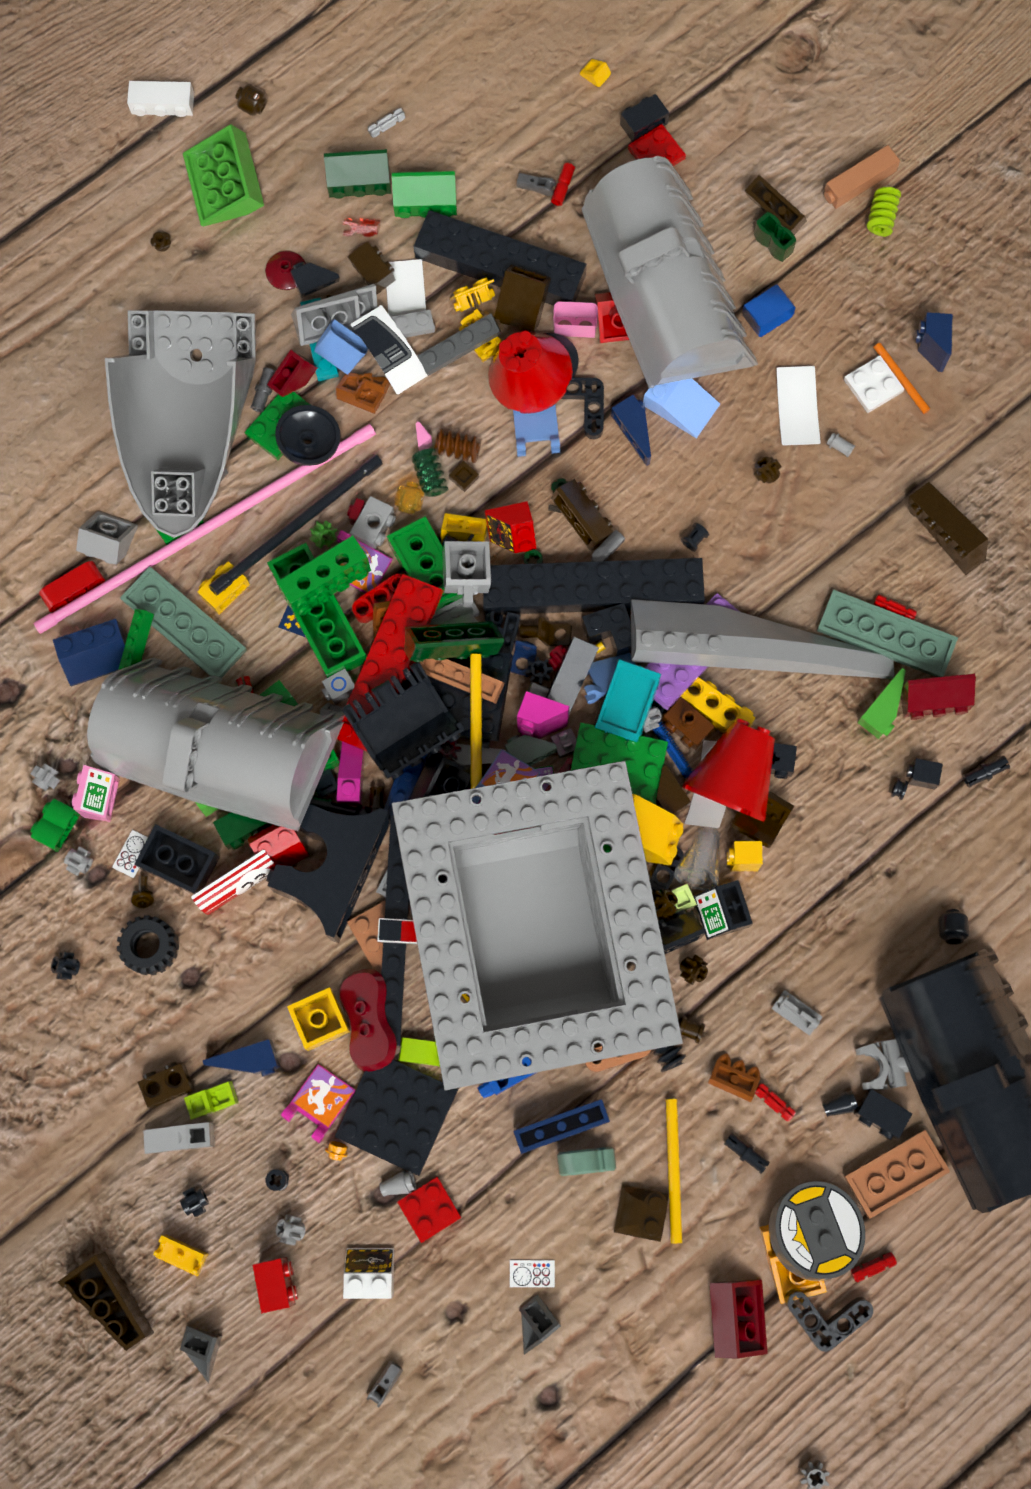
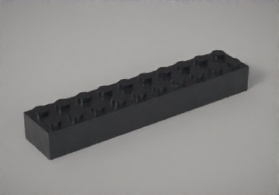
(592, 585)

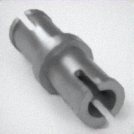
(262, 390)

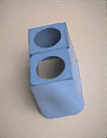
(341, 347)

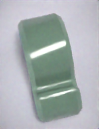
(586, 1161)

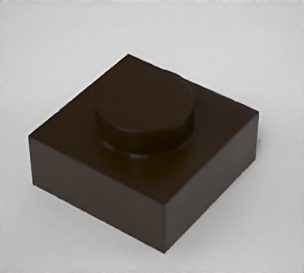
(463, 476)

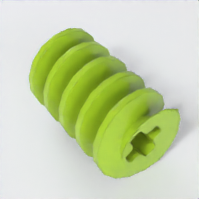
(883, 211)

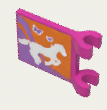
(378, 563)
(320, 1100)

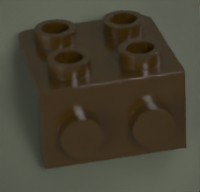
(766, 831)

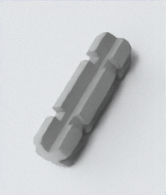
(386, 122)

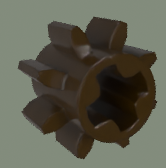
(767, 470)
(665, 903)
(693, 969)

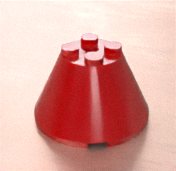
(530, 372)

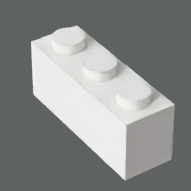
(160, 98)

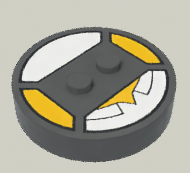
(817, 1231)

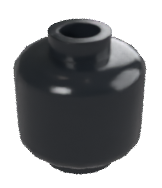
(953, 927)

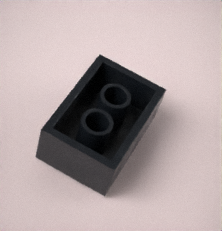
(176, 860)

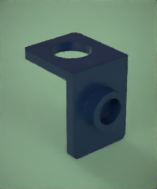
(523, 650)

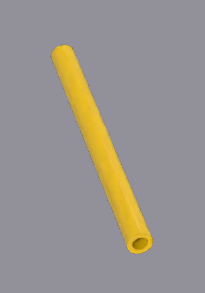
(476, 719)
(673, 1171)

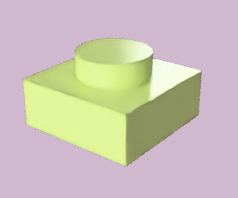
(684, 897)

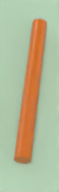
(916, 397)

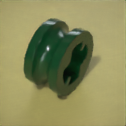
(536, 554)

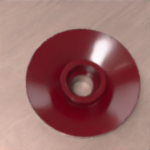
(280, 277)

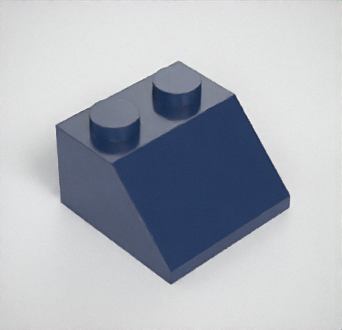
(935, 339)

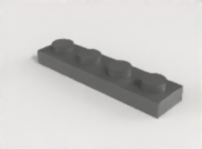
(459, 344)

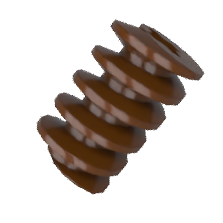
(457, 446)

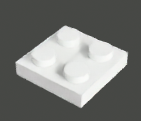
(873, 384)

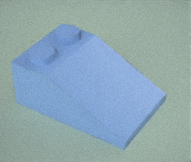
(682, 404)

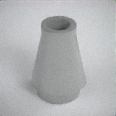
(399, 1184)

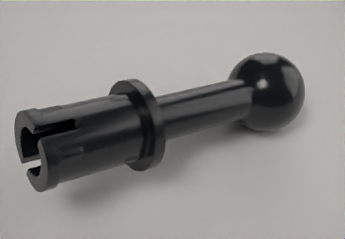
(327, 805)

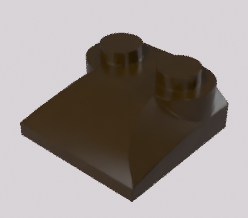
(641, 1213)

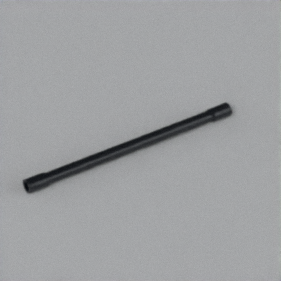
(227, 579)

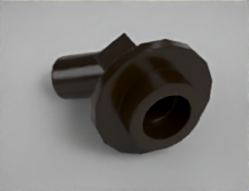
(142, 897)

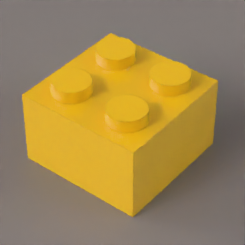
(318, 1019)

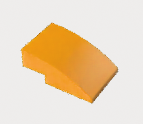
(783, 1278)

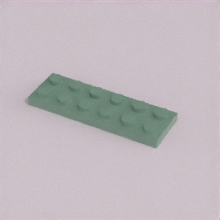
(184, 624)
(887, 634)

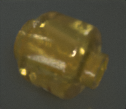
(409, 498)

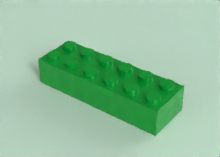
(325, 624)

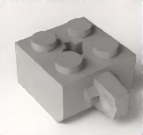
(468, 580)

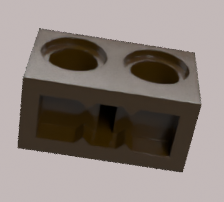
(167, 1090)

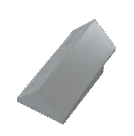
(346, 308)

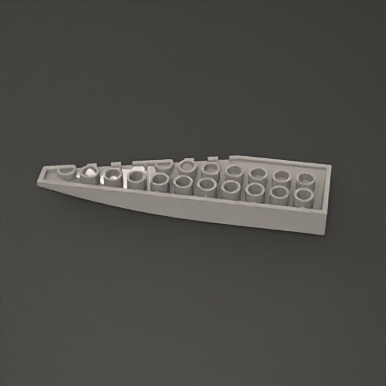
(741, 641)

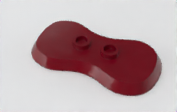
(372, 1038)

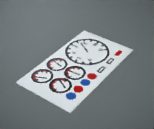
(129, 854)
(532, 1273)

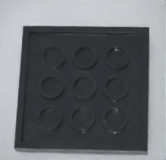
(458, 701)
(397, 1115)

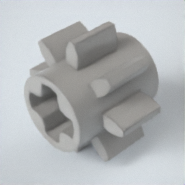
(653, 718)
(45, 777)
(78, 861)
(290, 1230)
(813, 1469)

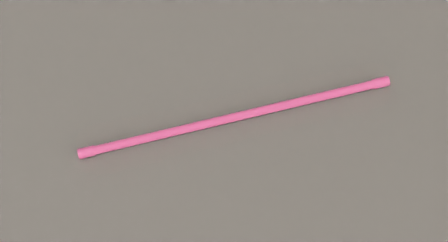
(53, 618)

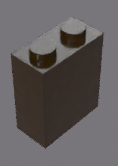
(522, 298)

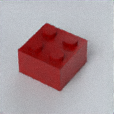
(275, 1284)

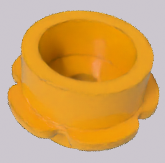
(336, 1150)

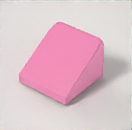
(423, 437)

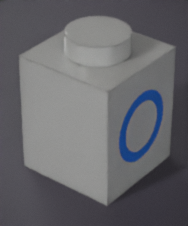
(338, 687)

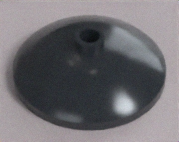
(310, 424)

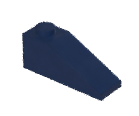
(632, 421)
(255, 1059)

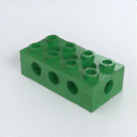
(412, 562)
(324, 576)

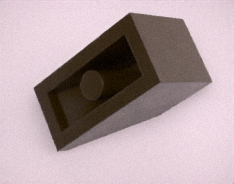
(670, 793)

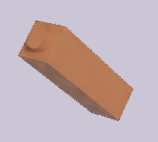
(861, 177)

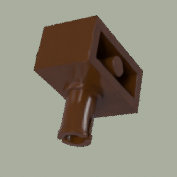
(687, 724)

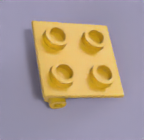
(481, 286)

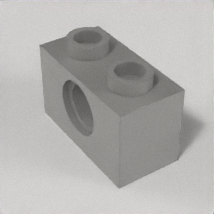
(373, 511)

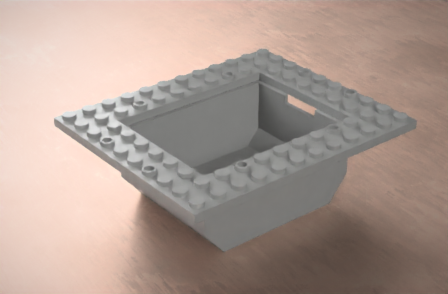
(535, 925)

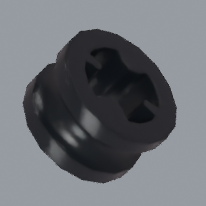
(899, 788)

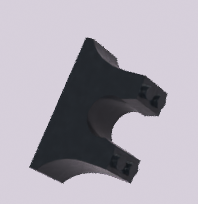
(337, 884)

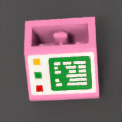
(95, 793)

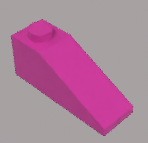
(350, 776)

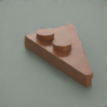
(366, 932)

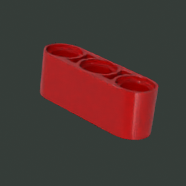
(71, 586)
(369, 599)

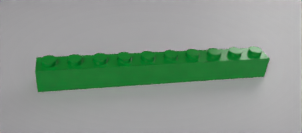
(136, 638)

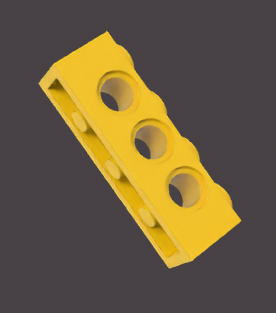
(716, 714)

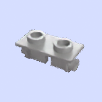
(797, 1012)

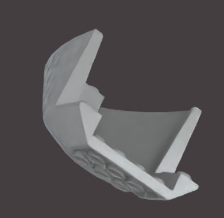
(177, 413)

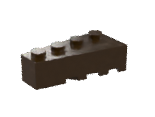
(949, 527)
(108, 1300)

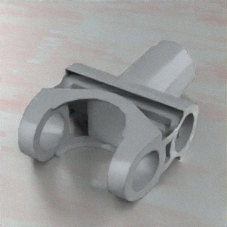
(890, 1062)

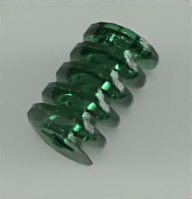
(428, 473)

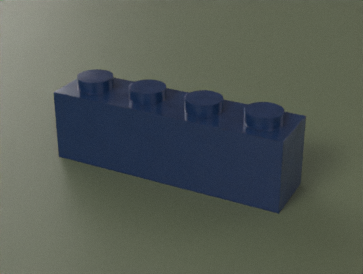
(561, 1126)

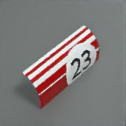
(234, 883)

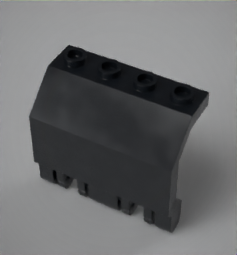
(404, 723)

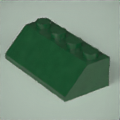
(452, 640)

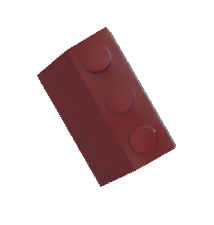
(938, 696)
(738, 1319)

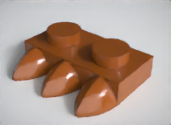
(734, 1078)

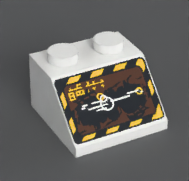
(369, 1273)

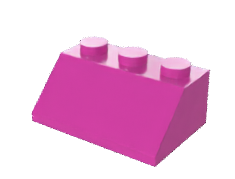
(541, 716)

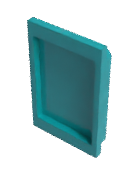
(628, 701)

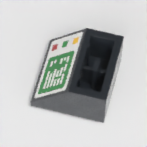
(723, 910)

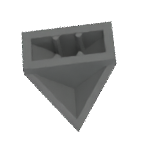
(537, 1323)
(201, 1349)

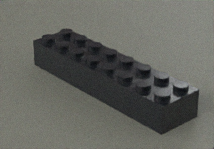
(489, 254)

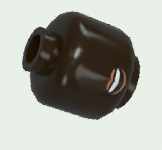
(251, 100)

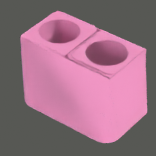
(569, 312)

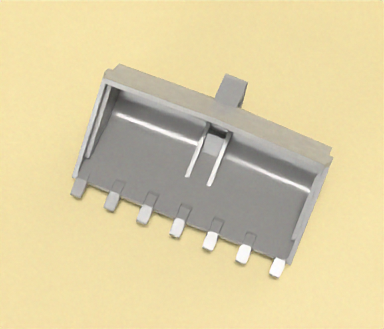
(664, 274)
(211, 741)

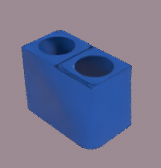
(768, 310)

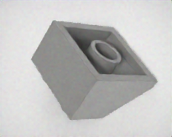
(105, 537)

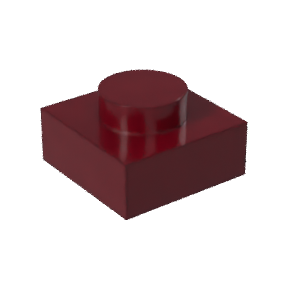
(355, 510)

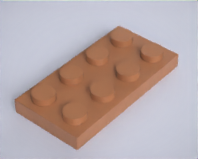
(896, 1174)

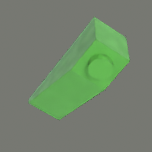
(883, 711)

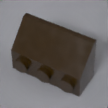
(582, 513)

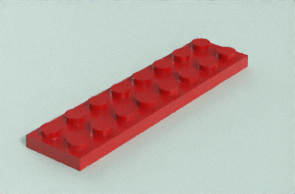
(410, 606)

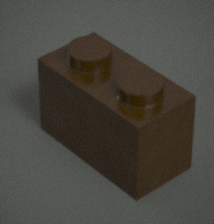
(371, 267)

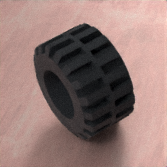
(134, 932)

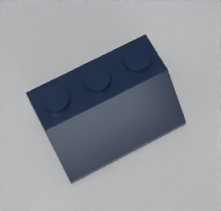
(91, 652)

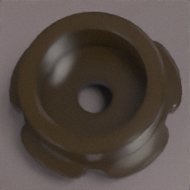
(163, 245)

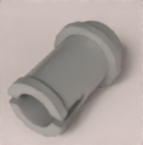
(840, 444)

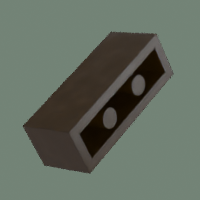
(773, 202)

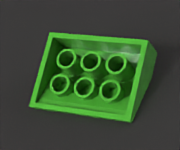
(223, 177)

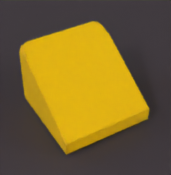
(596, 72)

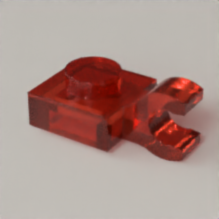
(366, 227)

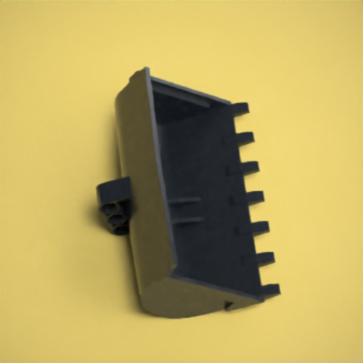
(970, 1072)

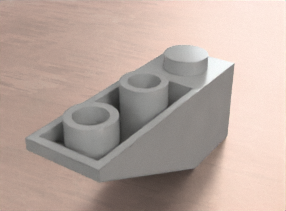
(179, 1138)

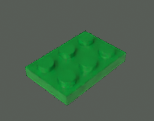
(263, 428)

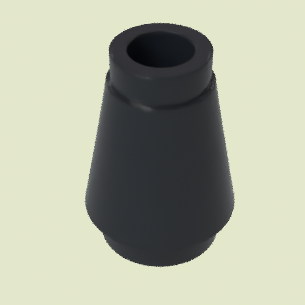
(840, 1104)

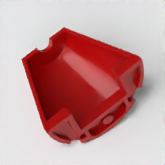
(737, 770)

